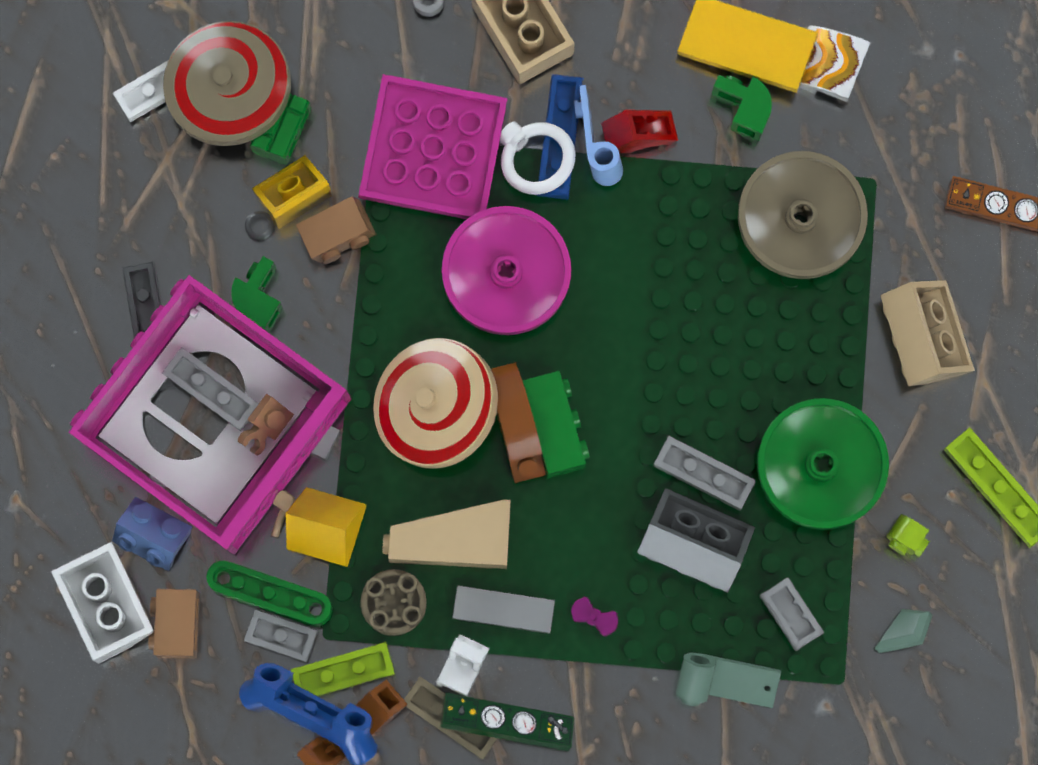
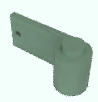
(725, 678)

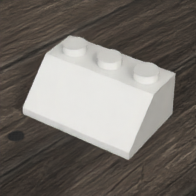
(103, 603)

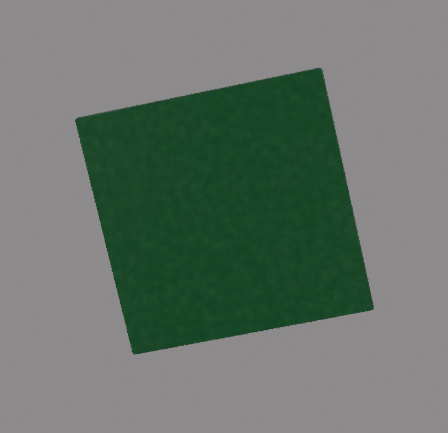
(659, 339)

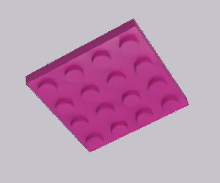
(432, 147)

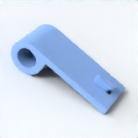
(602, 156)

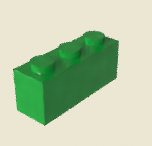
(556, 424)

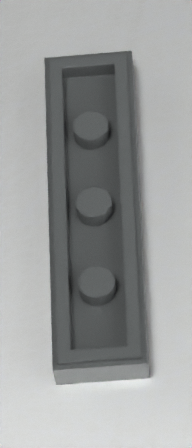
(143, 299)

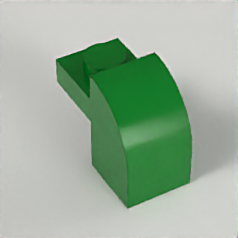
(753, 104)
(250, 296)

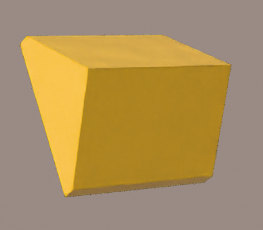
(292, 191)
(324, 526)

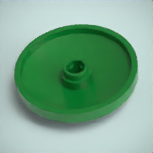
(823, 464)

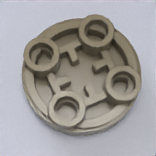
(393, 602)

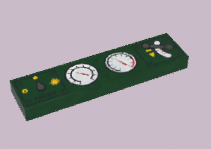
(507, 722)

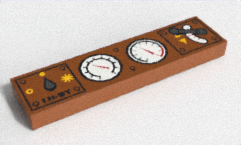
(993, 203)

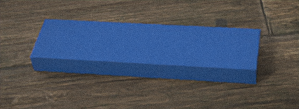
(562, 113)

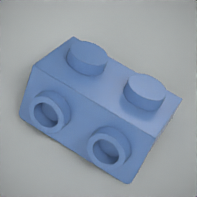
(150, 533)

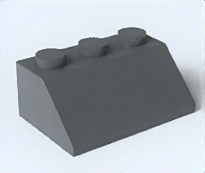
(696, 540)

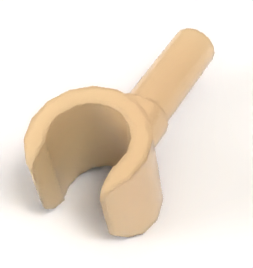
(284, 502)

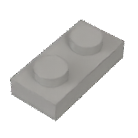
(280, 636)

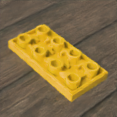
(747, 43)

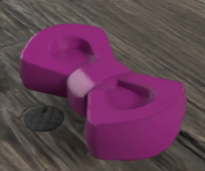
(604, 621)

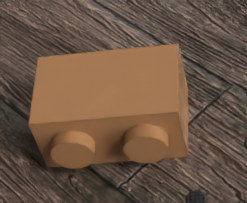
(336, 230)
(175, 623)

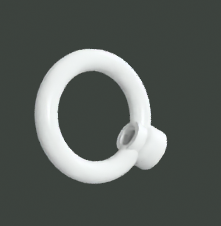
(516, 137)

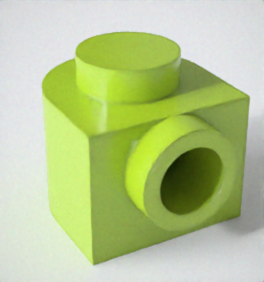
(907, 536)

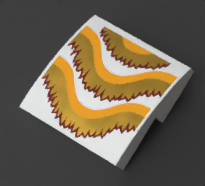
(834, 63)

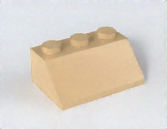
(926, 332)

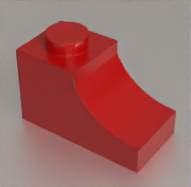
(640, 129)

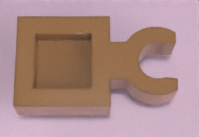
(267, 420)

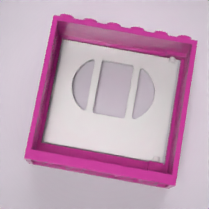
(226, 466)

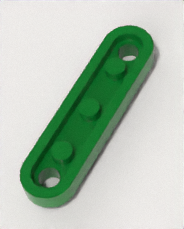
(269, 593)

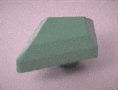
(905, 631)

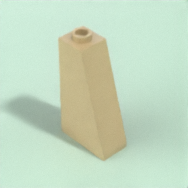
(455, 538)

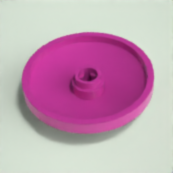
(506, 270)

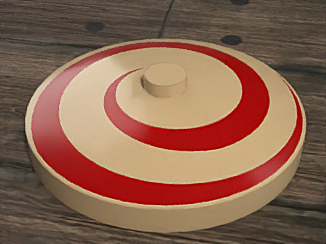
(435, 403)

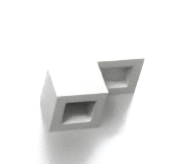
(462, 666)

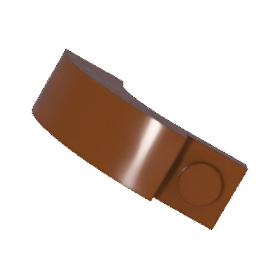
(517, 425)
(382, 705)

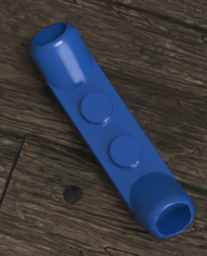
(347, 727)

